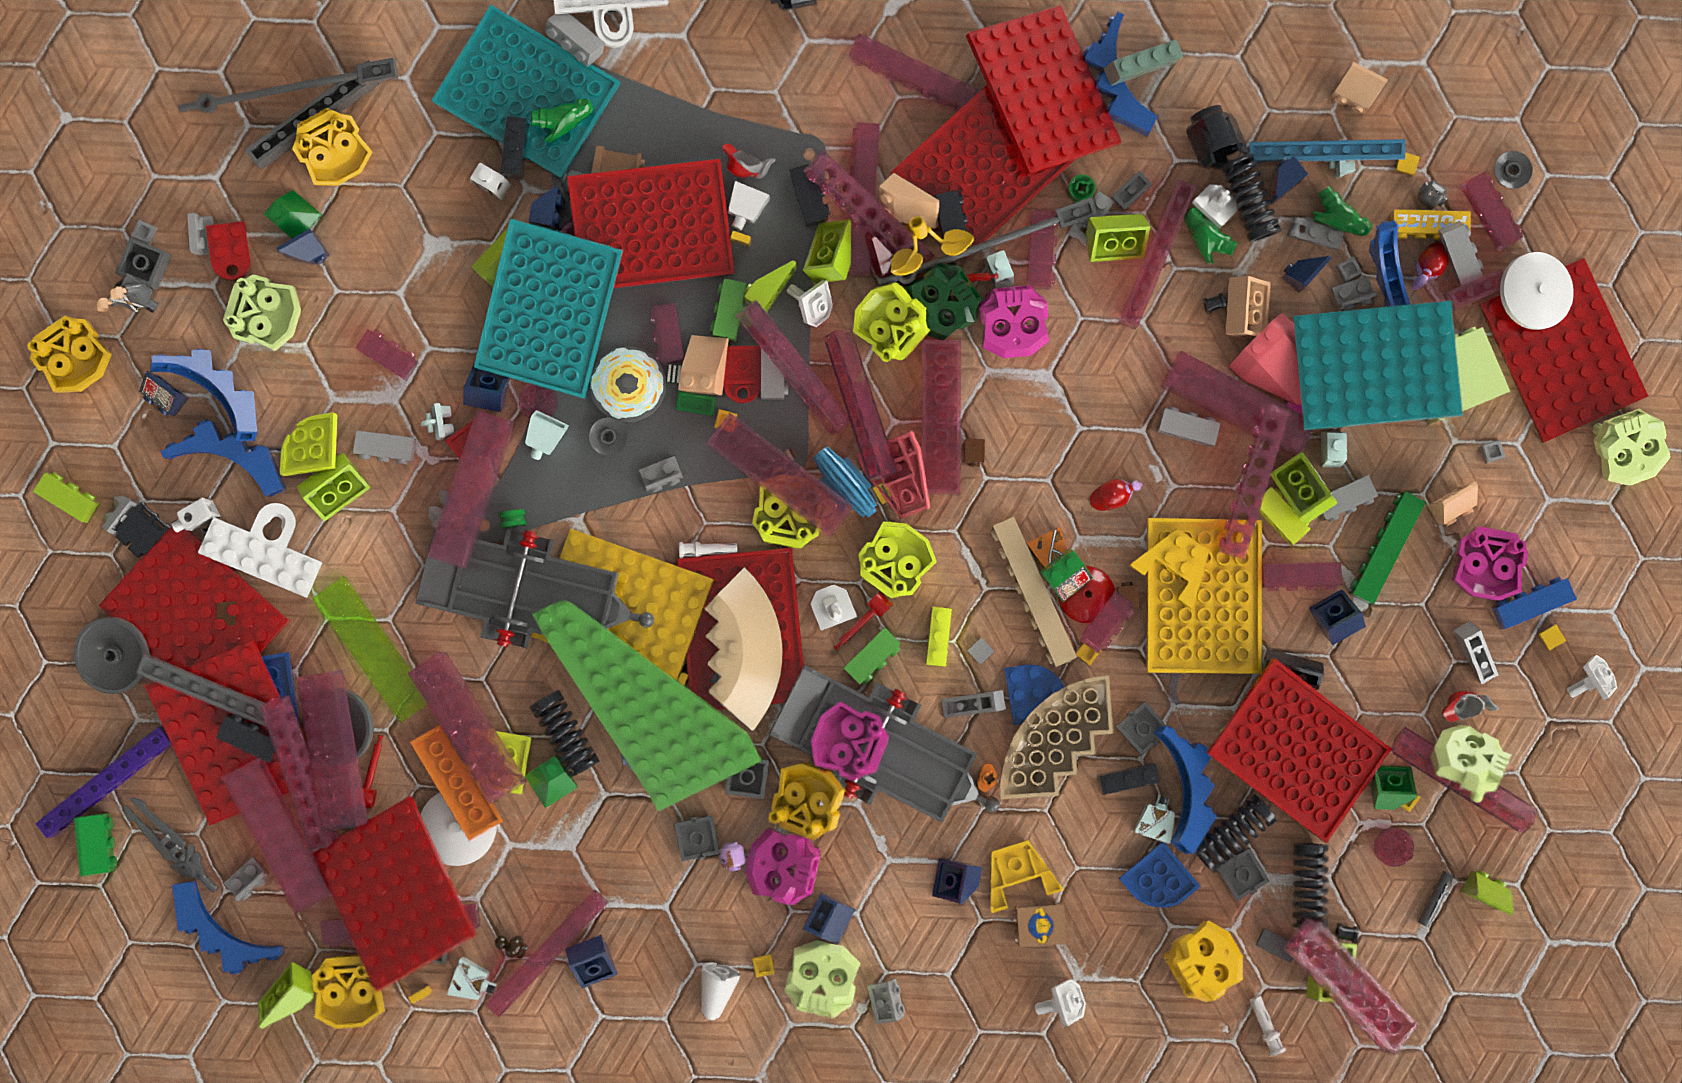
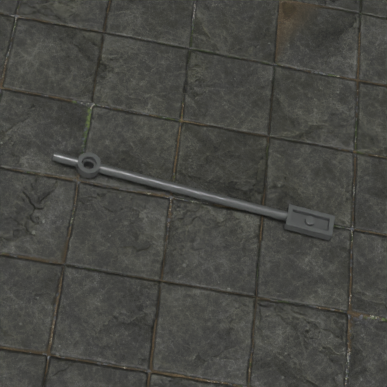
(366, 73)
(1064, 216)

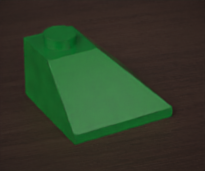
(292, 214)
(551, 781)
(1393, 787)

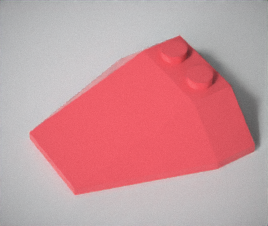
(1272, 361)
(909, 483)

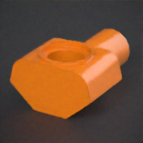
(986, 777)

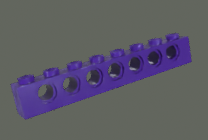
(104, 783)

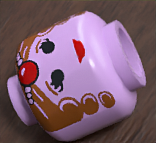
(732, 856)

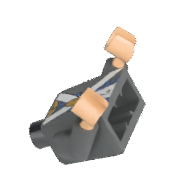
(130, 294)

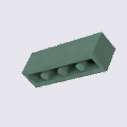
(1143, 62)

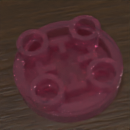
(537, 398)
(1394, 846)

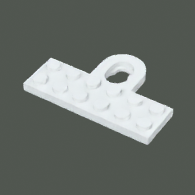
(599, 8)
(261, 556)

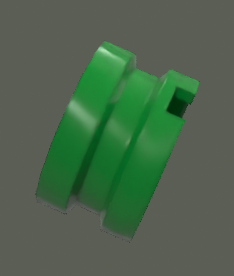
(1081, 180)
(512, 518)

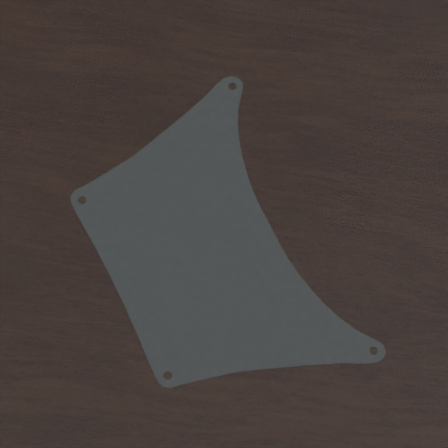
(574, 474)

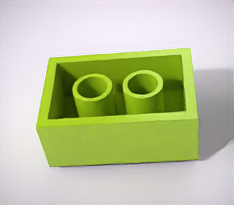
(1303, 488)

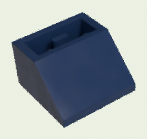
(546, 210)
(828, 918)

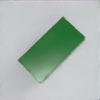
(695, 403)

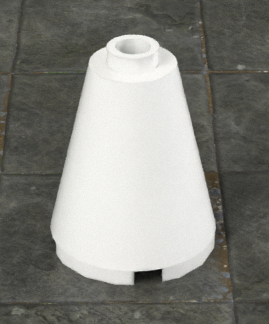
(716, 988)

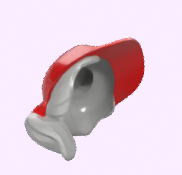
(745, 165)
(1466, 705)

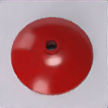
(1085, 609)

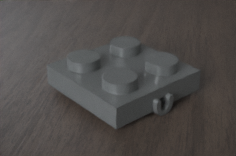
(1140, 728)
(697, 838)
(1243, 874)

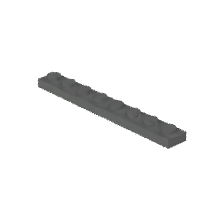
(201, 688)

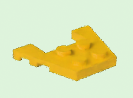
(1182, 557)
(1015, 865)

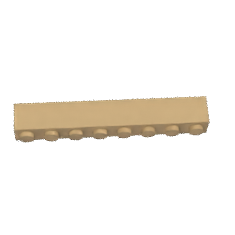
(1033, 591)

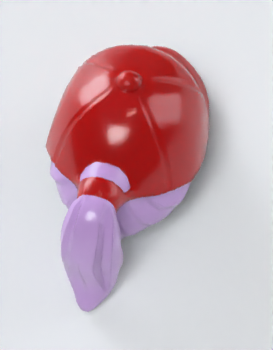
(1430, 264)
(1113, 494)

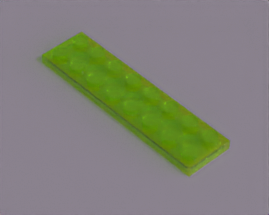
(370, 647)

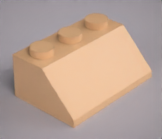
(1247, 306)

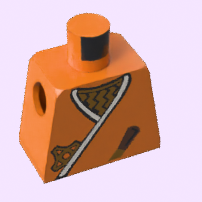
(1048, 547)

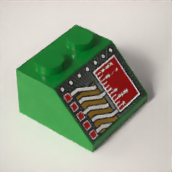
(1066, 574)

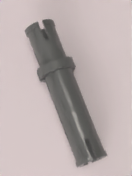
(1436, 898)

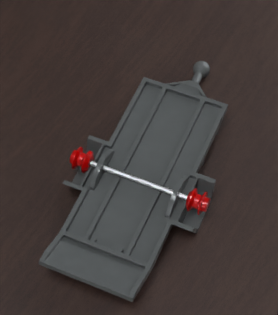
(514, 582)
(917, 762)

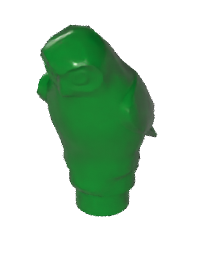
(561, 118)
(1341, 215)
(1208, 236)

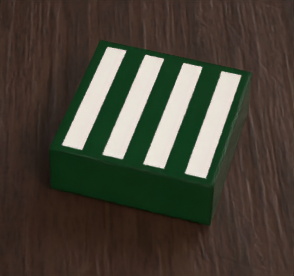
(673, 373)

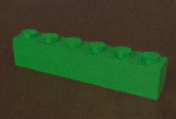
(1387, 547)

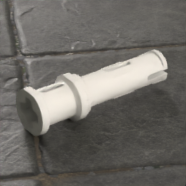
(698, 550)
(1269, 1035)

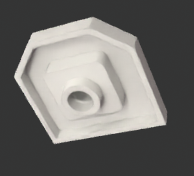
(1216, 204)
(814, 304)
(832, 606)
(1598, 677)
(1067, 1002)

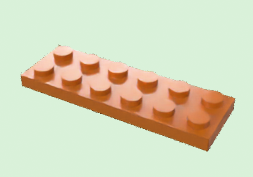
(455, 783)

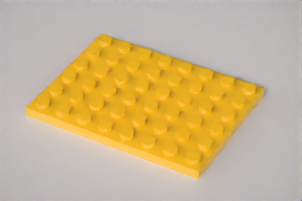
(650, 586)
(1226, 619)

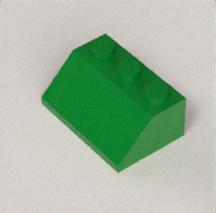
(95, 844)

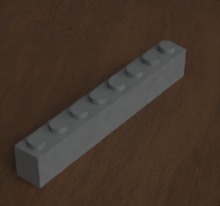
(283, 136)

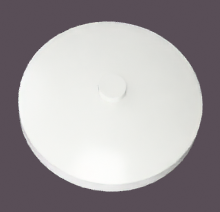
(1536, 290)
(450, 838)

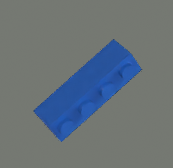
(1533, 603)

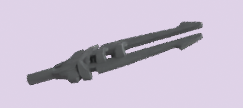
(187, 861)

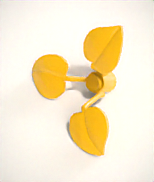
(908, 261)

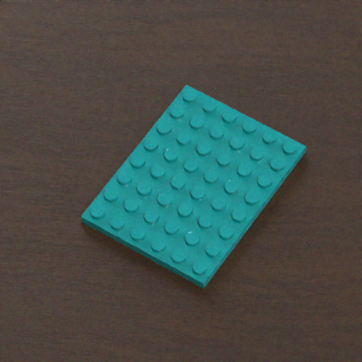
(517, 70)
(548, 308)
(1377, 365)

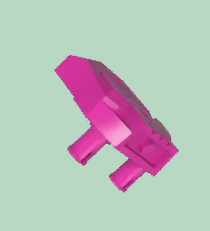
(1015, 337)
(1487, 579)
(834, 736)
(767, 863)

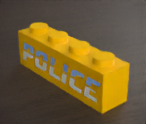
(1426, 222)

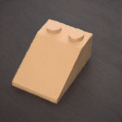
(1358, 88)
(907, 201)
(704, 365)
(1454, 504)

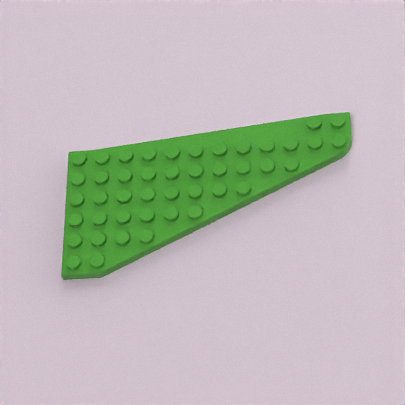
(658, 724)

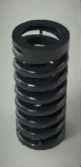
(1260, 230)
(559, 737)
(1232, 825)
(1316, 851)

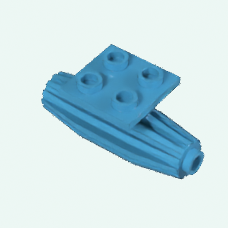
(846, 481)

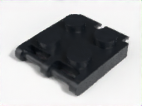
(141, 530)

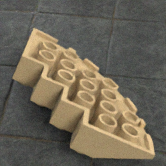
(748, 649)
(1054, 737)

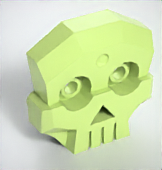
(277, 316)
(1635, 460)
(1470, 759)
(825, 963)

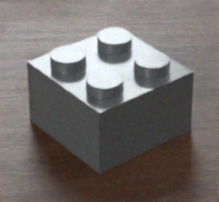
(144, 263)
(750, 781)

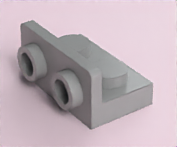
(197, 233)
(1353, 293)
(661, 474)
(246, 878)
(886, 1001)

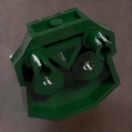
(962, 306)

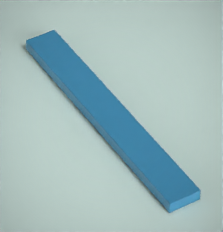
(1329, 150)

